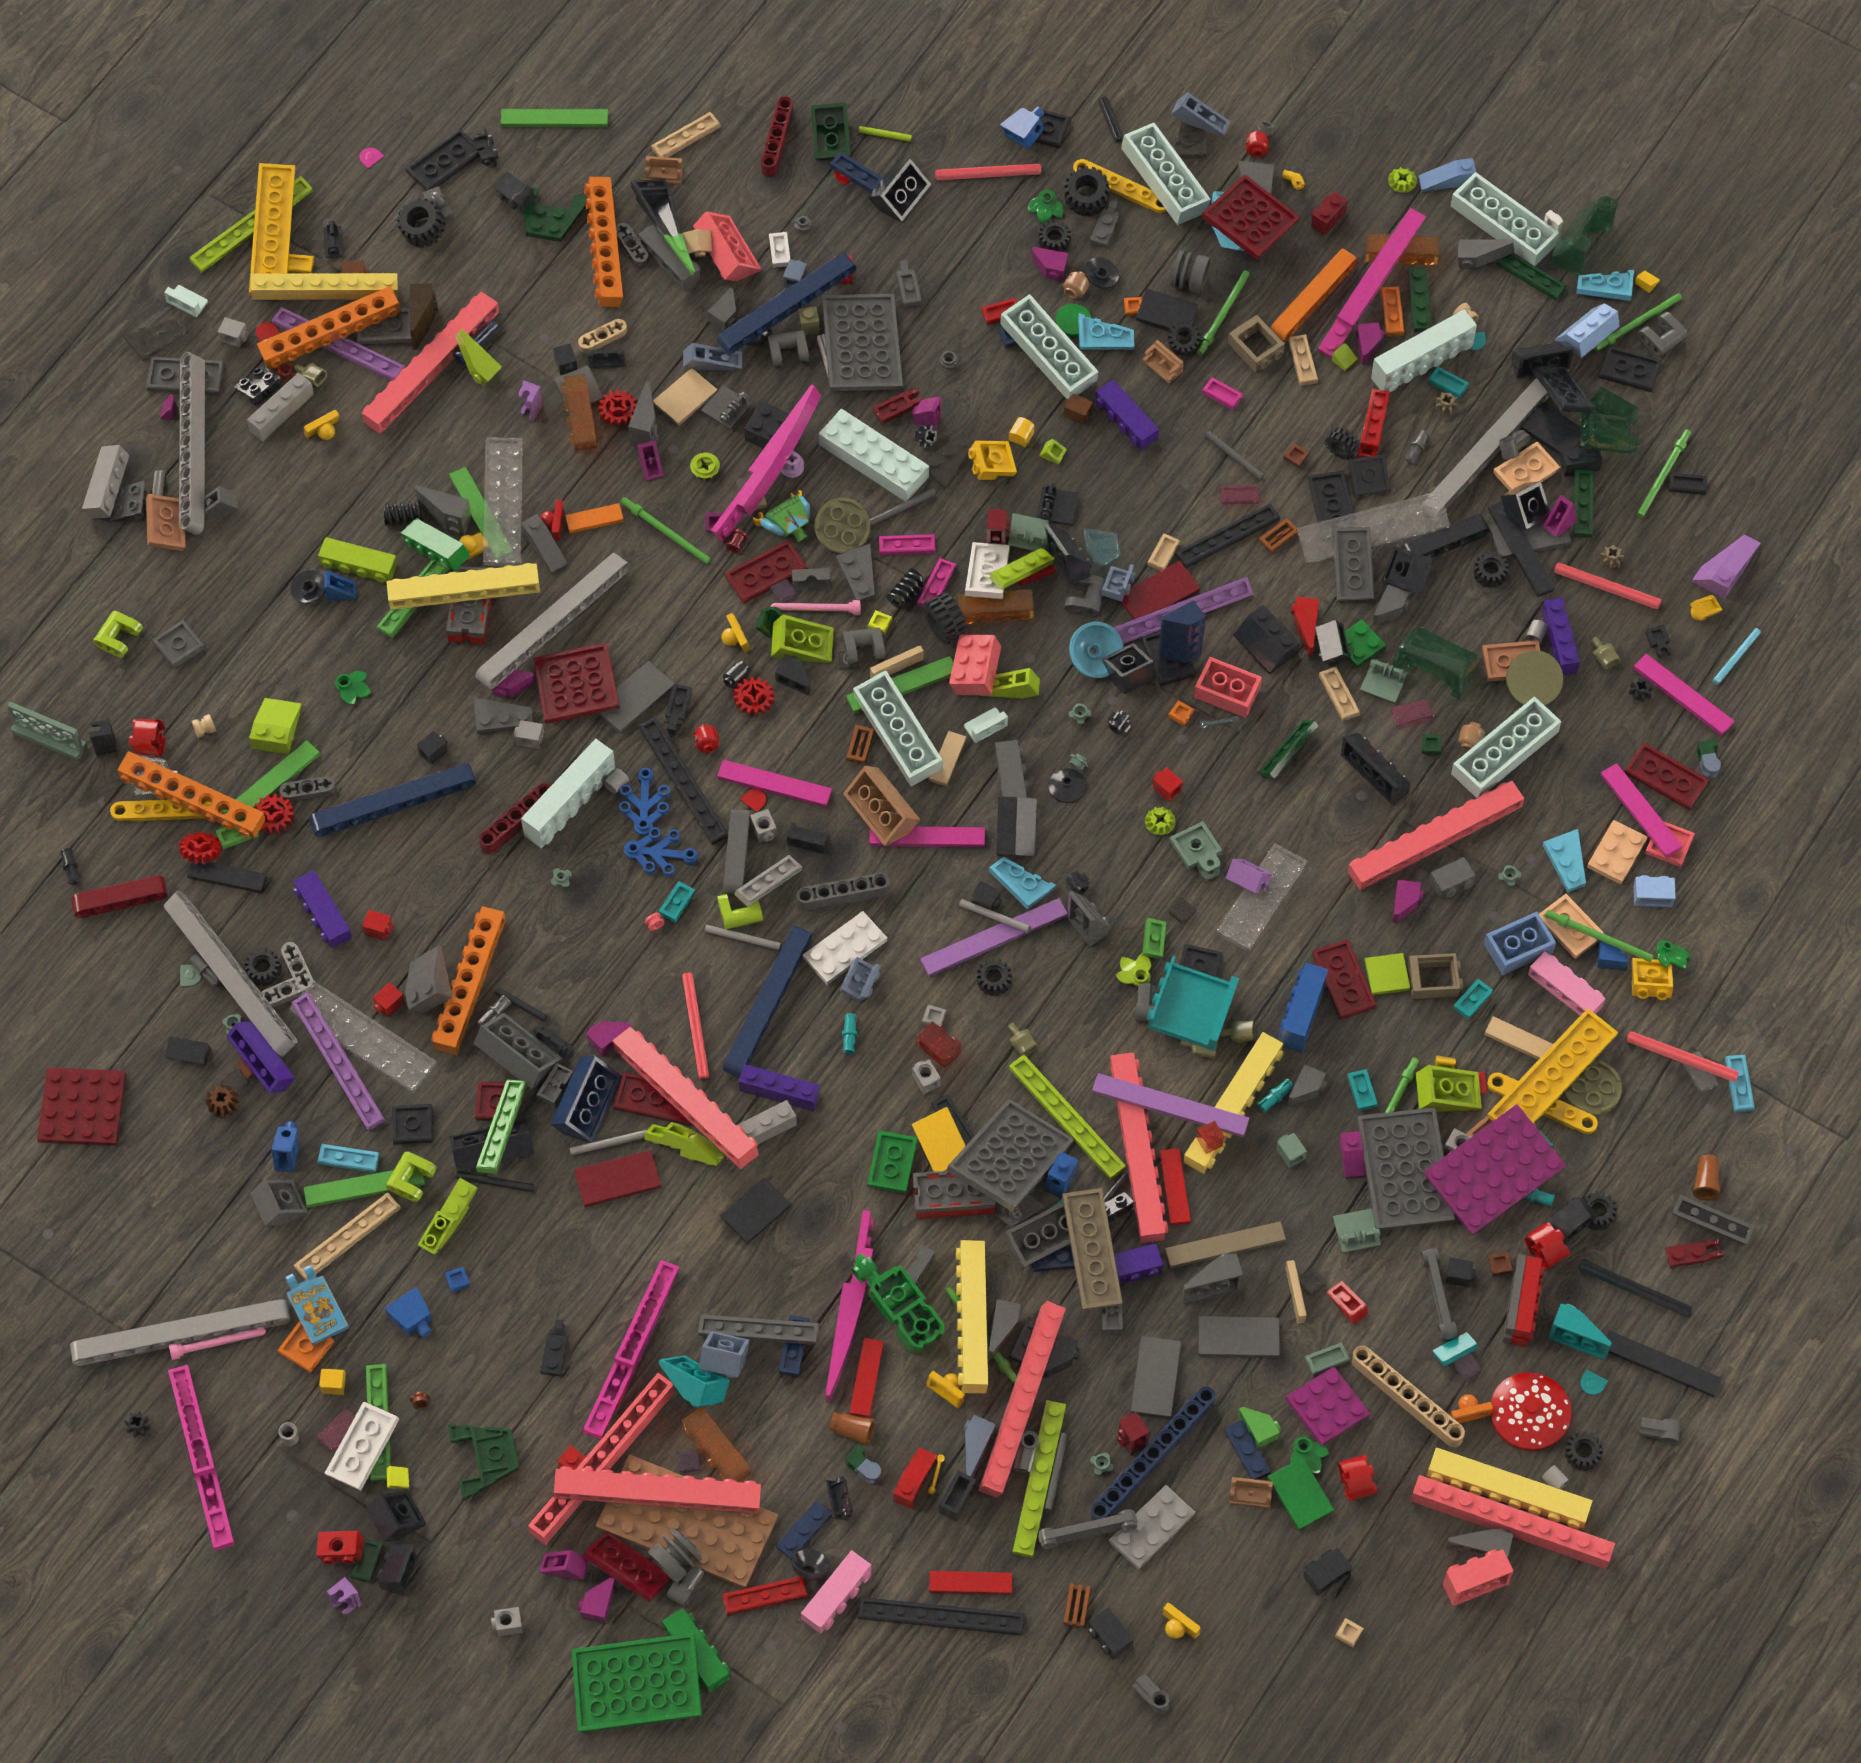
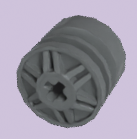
(1189, 271)
(675, 1555)

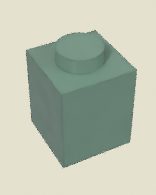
(1291, 1150)

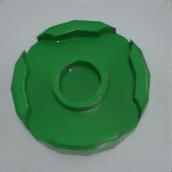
(1068, 319)

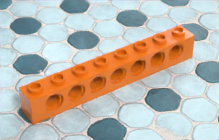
(603, 228)
(320, 325)
(133, 763)
(452, 1041)

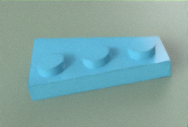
(1608, 286)
(1567, 859)
(1021, 884)

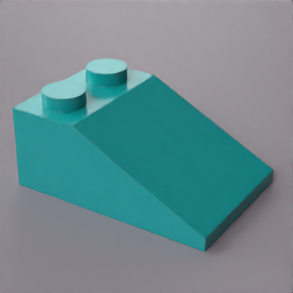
(1578, 1332)
(694, 1383)

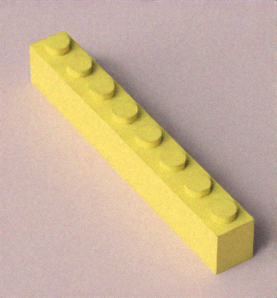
(320, 286)
(463, 586)
(1240, 1094)
(972, 1317)
(1509, 1488)

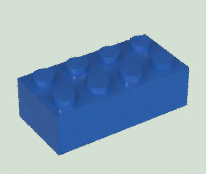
(1302, 1007)

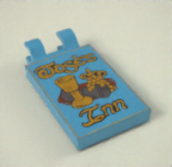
(316, 1307)

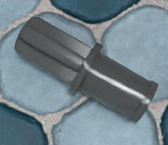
(1417, 447)
(204, 969)
(495, 1010)

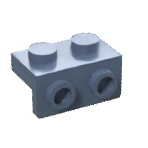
(1118, 583)
(860, 980)

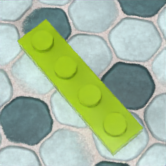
(1021, 568)

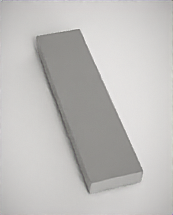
(768, 880)

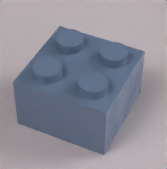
(724, 1354)

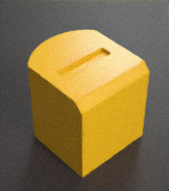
(1021, 432)
(332, 1381)

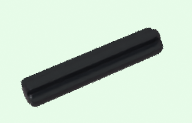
(1110, 119)

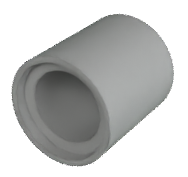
(1536, 631)
(616, 780)
(288, 1427)
(1555, 1478)

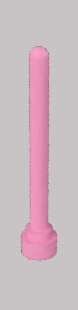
(853, 607)
(178, 1350)

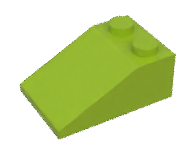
(802, 640)
(275, 726)
(1448, 1089)

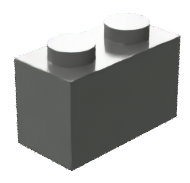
(1452, 878)

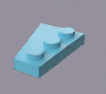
(1103, 336)

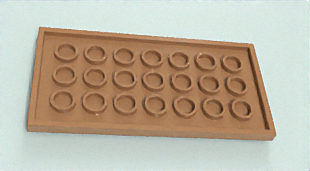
(725, 1539)

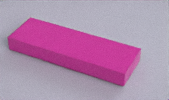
(907, 544)
(938, 580)

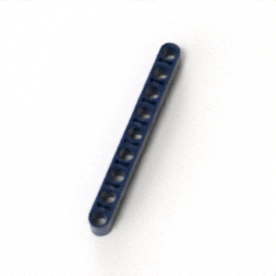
(786, 303)
(392, 800)
(768, 1001)
(1155, 1446)

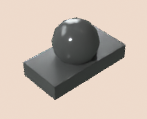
(440, 200)

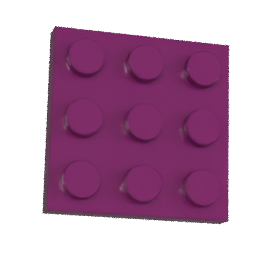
(1327, 1406)

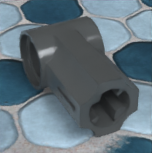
(1512, 444)
(1145, 997)
(1666, 1430)
(1025, 1454)
(683, 1590)
(1151, 1694)

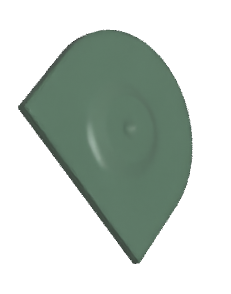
(189, 975)

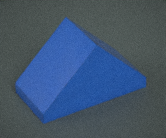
(339, 588)
(1611, 957)

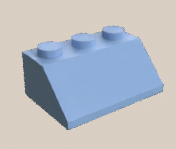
(1591, 329)

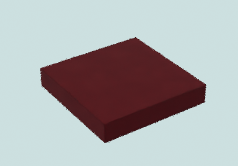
(488, 1099)

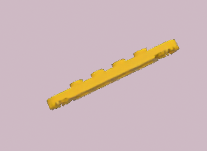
(1126, 187)
(152, 811)
(1558, 1111)

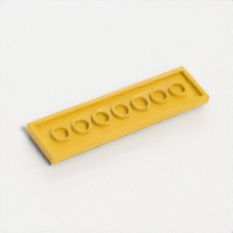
(272, 219)
(1558, 1067)

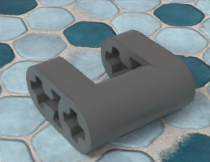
(787, 341)
(1660, 345)
(1091, 604)
(860, 638)

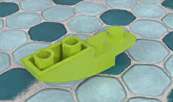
(691, 1143)
(448, 1217)

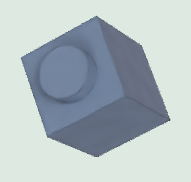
(794, 273)

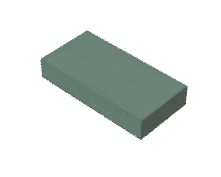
(1327, 1358)

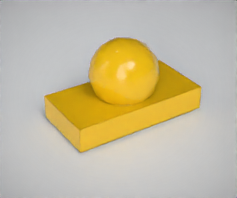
(322, 426)
(473, 544)
(1705, 608)
(733, 635)
(946, 1387)
(1179, 1623)

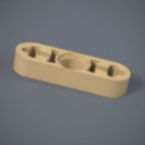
(598, 343)

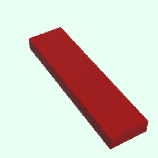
(1374, 419)
(1174, 1187)
(866, 1378)
(970, 1582)
(764, 1595)

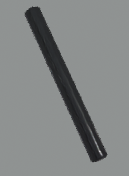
(1635, 1288)

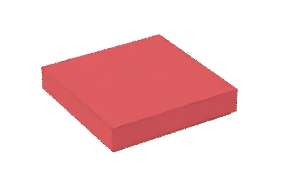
(1683, 836)

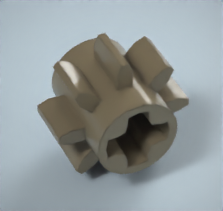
(1446, 403)
(1611, 557)

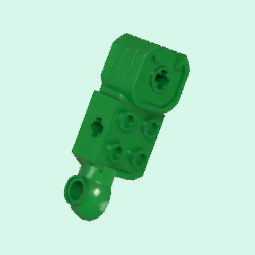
(900, 1304)

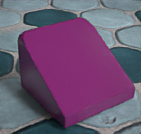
(169, 408)
(711, 519)

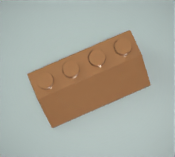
(881, 805)

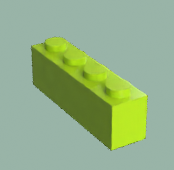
(357, 560)

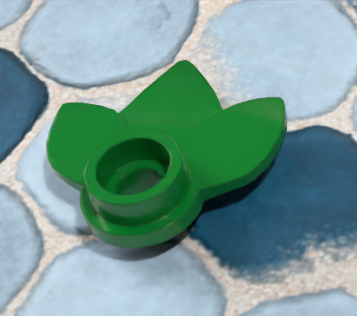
(1046, 208)
(354, 689)
(1672, 954)
(1311, 1454)

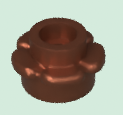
(420, 1400)

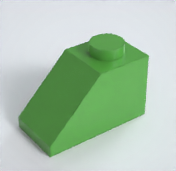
(1260, 1426)

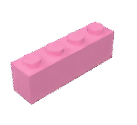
(1565, 985)
(836, 1592)

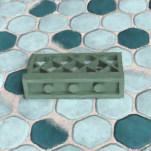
(46, 731)

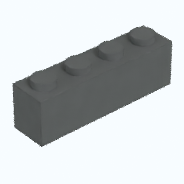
(665, 256)
(1010, 769)
(1713, 1220)

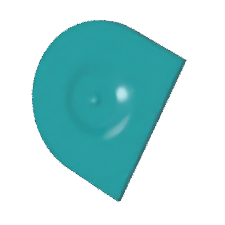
(1479, 341)
(1592, 1383)

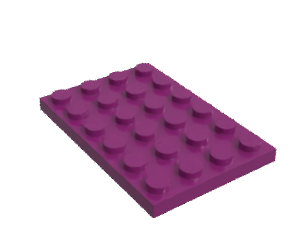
(1494, 1169)

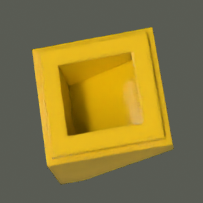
(1646, 281)
(1445, 1062)

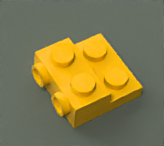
(992, 459)
(1651, 979)

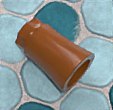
(1707, 1178)
(853, 1427)

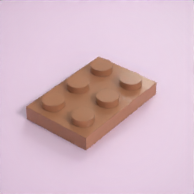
(163, 523)
(1499, 657)

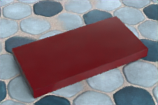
(764, 571)
(1160, 591)
(1666, 776)
(1344, 979)
(641, 1098)
(617, 1178)
(627, 1566)

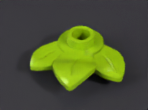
(1133, 969)

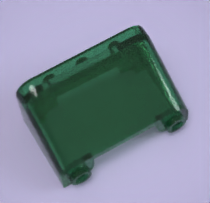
(1574, 244)
(1609, 424)
(1439, 658)

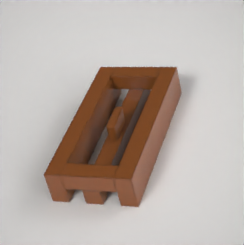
(1267, 545)
(856, 758)
(1079, 1589)

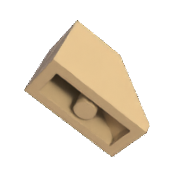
(698, 242)

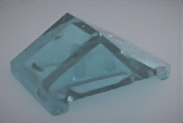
(1101, 546)

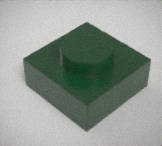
(1431, 744)

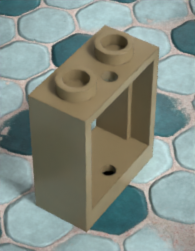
(1246, 330)
(1436, 960)

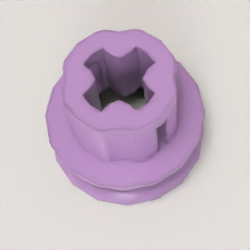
(798, 466)

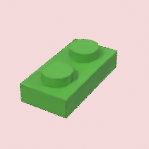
(230, 837)
(1154, 938)

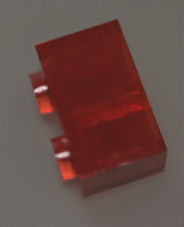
(938, 1044)

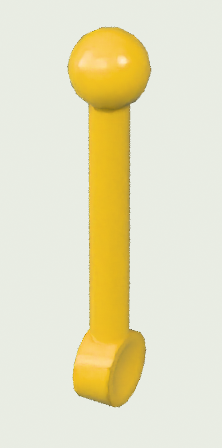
(940, 1459)

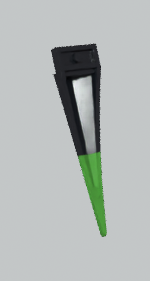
(658, 203)

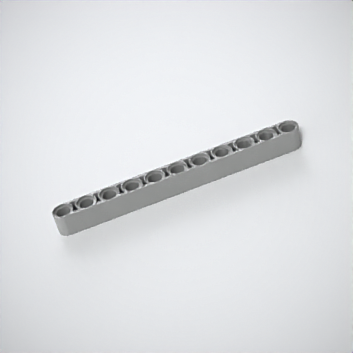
(192, 444)
(1489, 444)
(552, 621)
(230, 973)
(179, 1331)

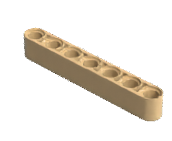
(1405, 1387)

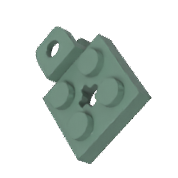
(1203, 857)

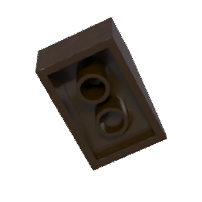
(422, 311)

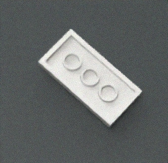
(983, 561)
(837, 951)
(362, 1446)

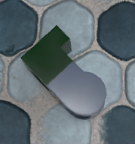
(1707, 758)
(865, 1469)

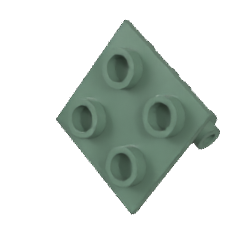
(1027, 532)
(1384, 680)
(1356, 1230)

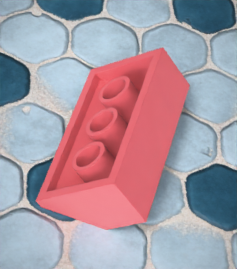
(728, 246)

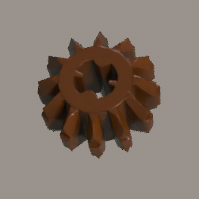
(214, 1101)

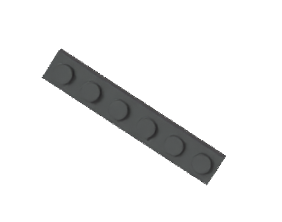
(760, 1329)

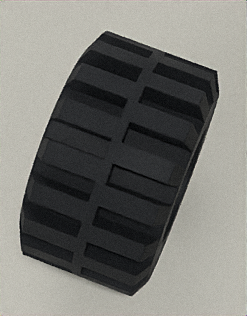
(1091, 178)
(427, 233)
(945, 617)

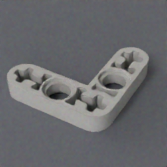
(295, 982)

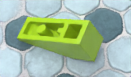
(478, 361)
(1016, 684)

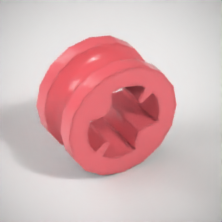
(654, 921)

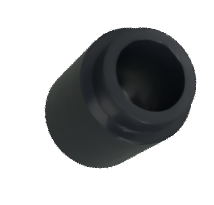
(736, 674)

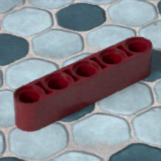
(775, 145)
(506, 821)
(119, 896)

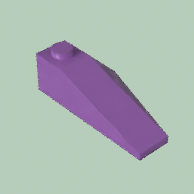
(1726, 567)

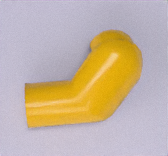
(1295, 178)

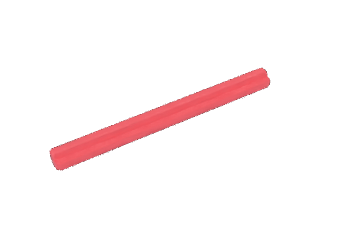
(983, 172)
(1607, 585)
(695, 1025)
(1682, 1056)

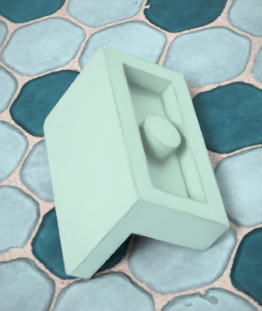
(185, 300)
(986, 724)

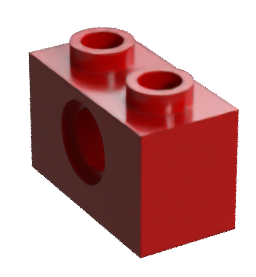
(330, 1541)

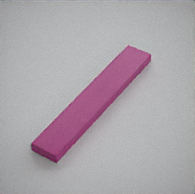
(1683, 694)
(774, 783)
(1641, 810)
(938, 837)

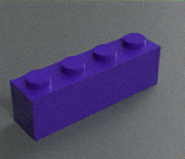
(1126, 415)
(1560, 635)
(322, 909)
(260, 1057)
(779, 1087)
(1138, 1263)

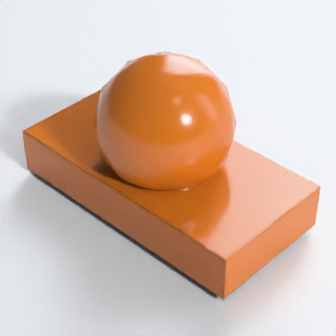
(1470, 1410)

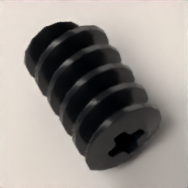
(402, 513)
(906, 589)

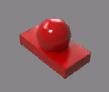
(554, 519)

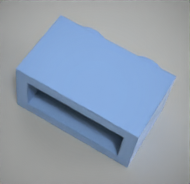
(1654, 891)

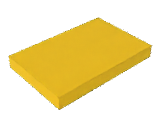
(939, 1138)

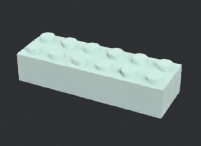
(1165, 173)
(1504, 218)
(1049, 347)
(1424, 351)
(873, 455)
(898, 728)
(1506, 747)
(568, 793)

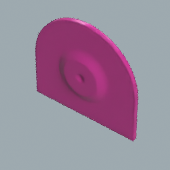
(370, 156)

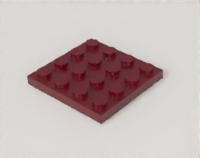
(1250, 217)
(576, 683)
(81, 1106)

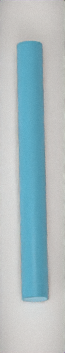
(1737, 655)

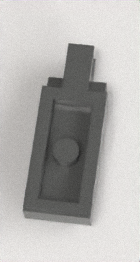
(1105, 225)
(908, 285)

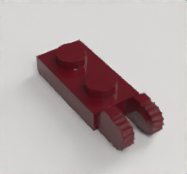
(897, 406)
(1692, 1253)

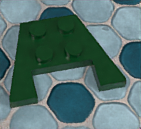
(552, 222)
(493, 1452)

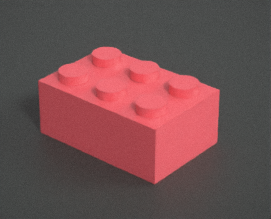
(975, 665)
(1227, 687)
(1477, 1576)

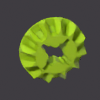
(1402, 186)
(707, 459)
(1160, 828)

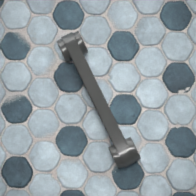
(1446, 1328)
(1050, 1537)

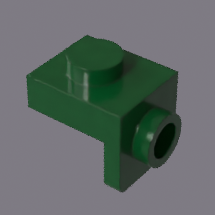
(766, 620)

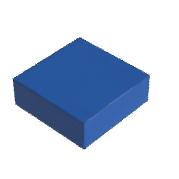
(457, 1279)

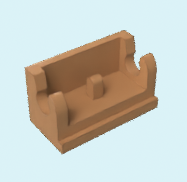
(664, 168)
(1163, 362)
(1250, 1492)

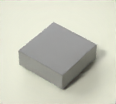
(934, 1014)

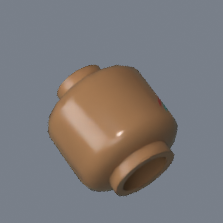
(1076, 285)
(1470, 735)

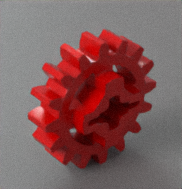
(618, 408)
(745, 700)
(275, 815)
(200, 847)

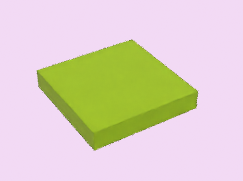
(1387, 974)

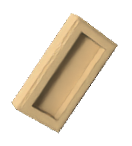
(1163, 552)

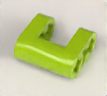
(106, 636)
(740, 916)
(406, 1166)

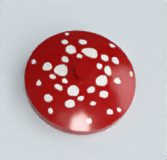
(1530, 1411)

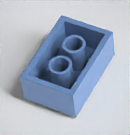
(1519, 943)

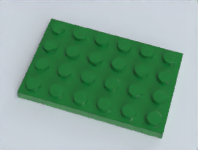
(636, 1682)

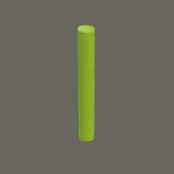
(886, 134)

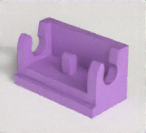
(532, 399)
(1248, 875)
(344, 1593)

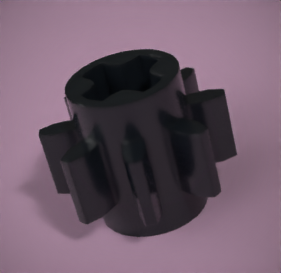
(925, 435)
(1640, 690)
(1119, 722)
(1077, 882)
(142, 1421)

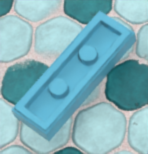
(1741, 1088)
(348, 1158)

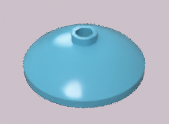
(1102, 639)

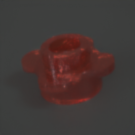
(285, 367)

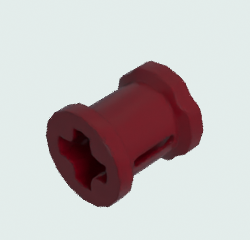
(736, 541)

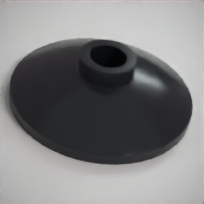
(1101, 272)
(305, 581)
(1067, 792)

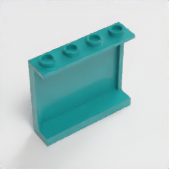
(1191, 1005)

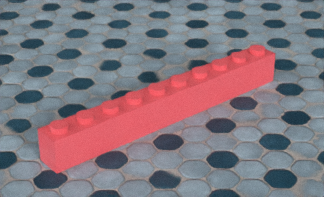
(428, 363)
(1435, 835)
(685, 1097)
(1139, 1155)
(1021, 1399)
(606, 1453)
(657, 1490)
(1519, 1523)

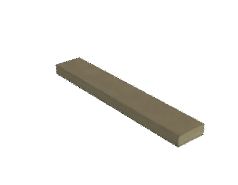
(1227, 1243)

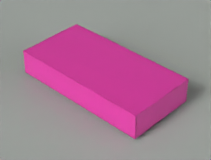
(1222, 393)

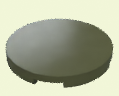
(842, 525)
(1534, 675)
(1595, 1089)

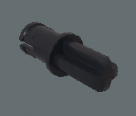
(70, 866)

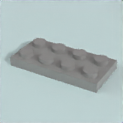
(1155, 1527)

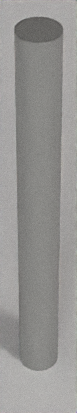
(994, 915)
(743, 937)
(607, 1142)

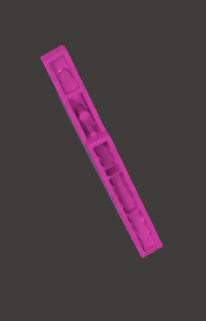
(1371, 282)
(768, 465)
(849, 1310)
(631, 1350)
(201, 1458)

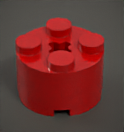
(148, 737)
(1547, 1245)
(1357, 1479)

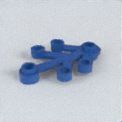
(645, 803)
(658, 852)

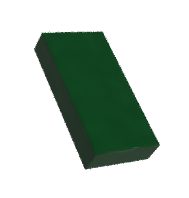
(365, 1569)

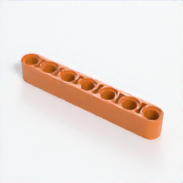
(1314, 294)

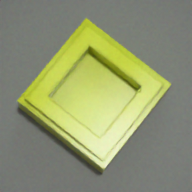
(880, 620)
(397, 1477)

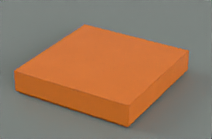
(300, 1350)

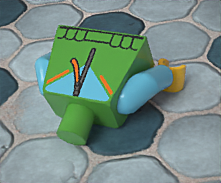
(787, 518)

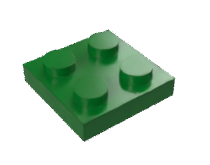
(1362, 643)

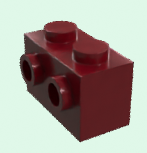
(1329, 212)
(997, 526)
(1132, 1433)

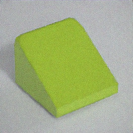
(1344, 357)
(1053, 451)

